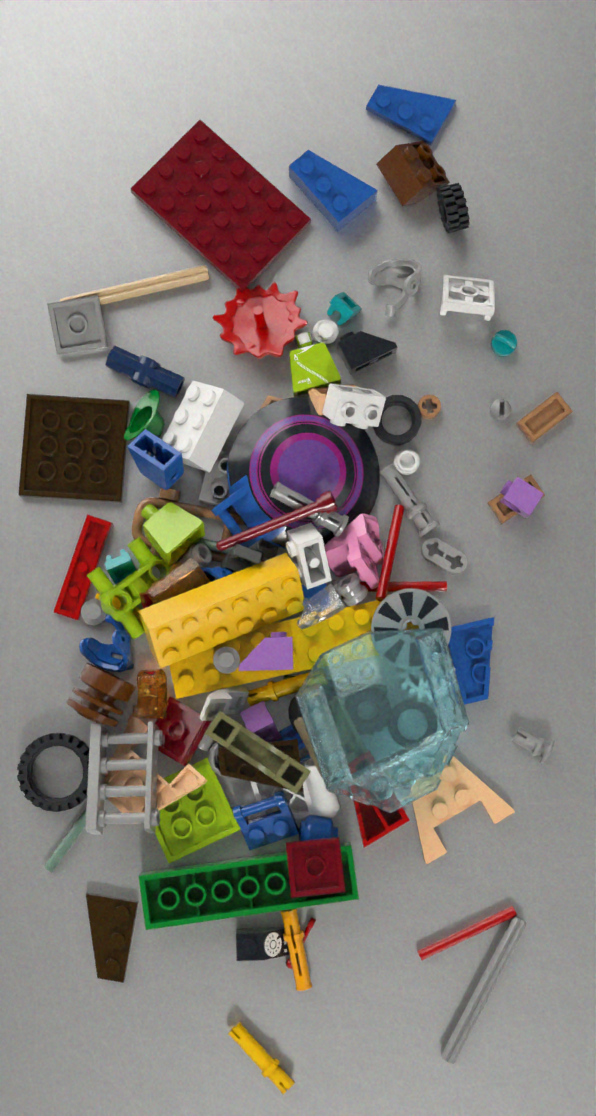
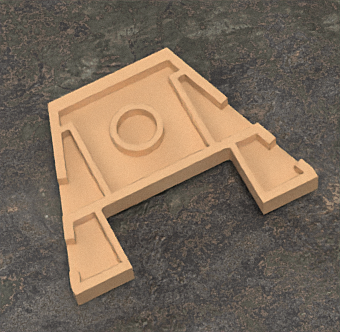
(184, 783)
(455, 793)

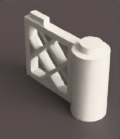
(318, 799)

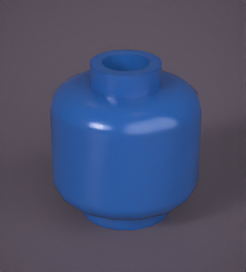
(317, 827)

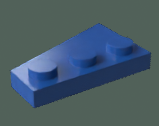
(411, 111)
(470, 655)

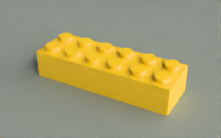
(222, 610)

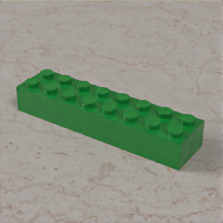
(230, 889)

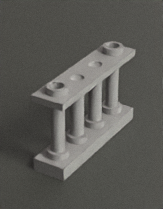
(100, 765)

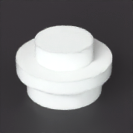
(325, 331)
(406, 461)

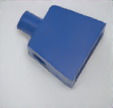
(163, 464)

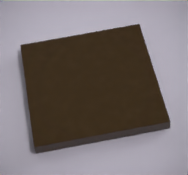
(74, 448)

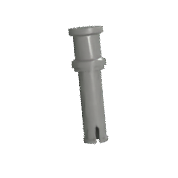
(282, 492)
(416, 510)

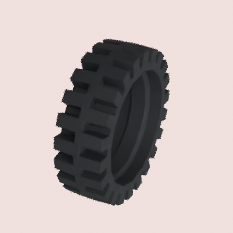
(25, 771)

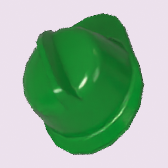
(145, 417)

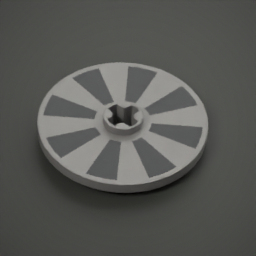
(414, 607)

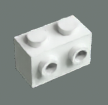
(353, 405)
(308, 555)

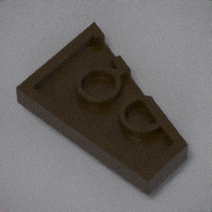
(236, 767)
(112, 933)

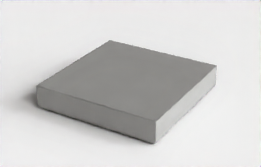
(77, 324)

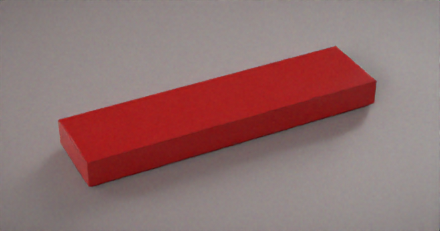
(84, 560)

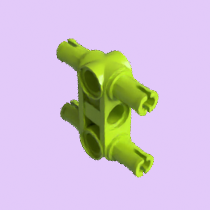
(129, 589)

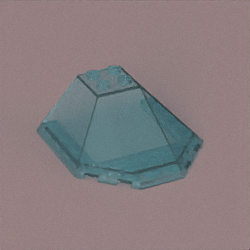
(384, 715)

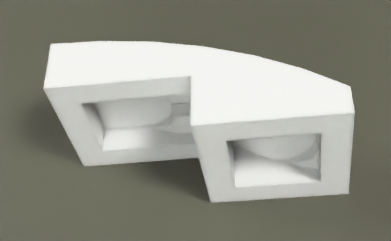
(226, 700)

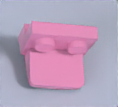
(357, 550)

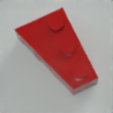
(377, 823)

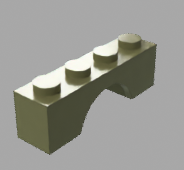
(258, 752)

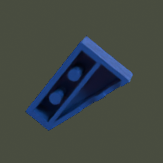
(331, 189)

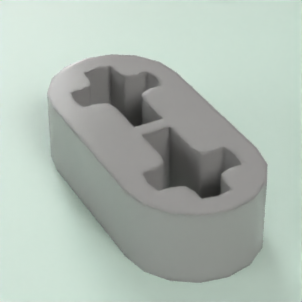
(447, 550)

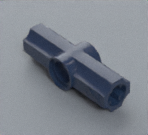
(145, 371)

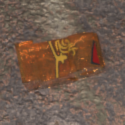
(151, 695)

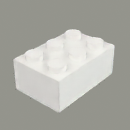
(202, 424)

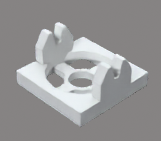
(456, 285)

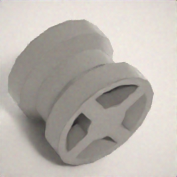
(351, 589)

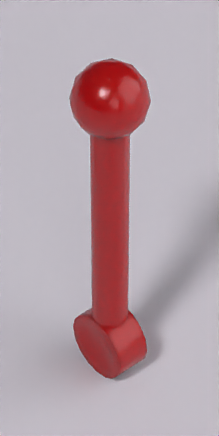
(309, 926)

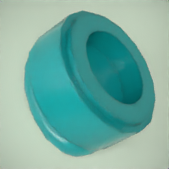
(503, 343)

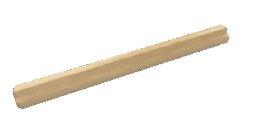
(147, 285)

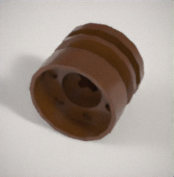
(100, 695)

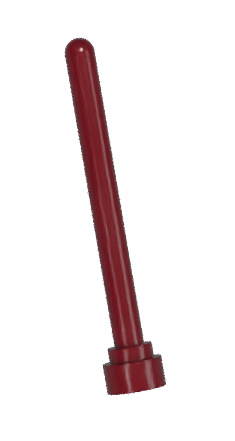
(324, 503)

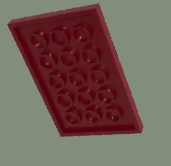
(220, 205)

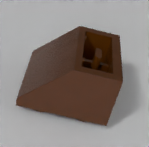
(412, 172)

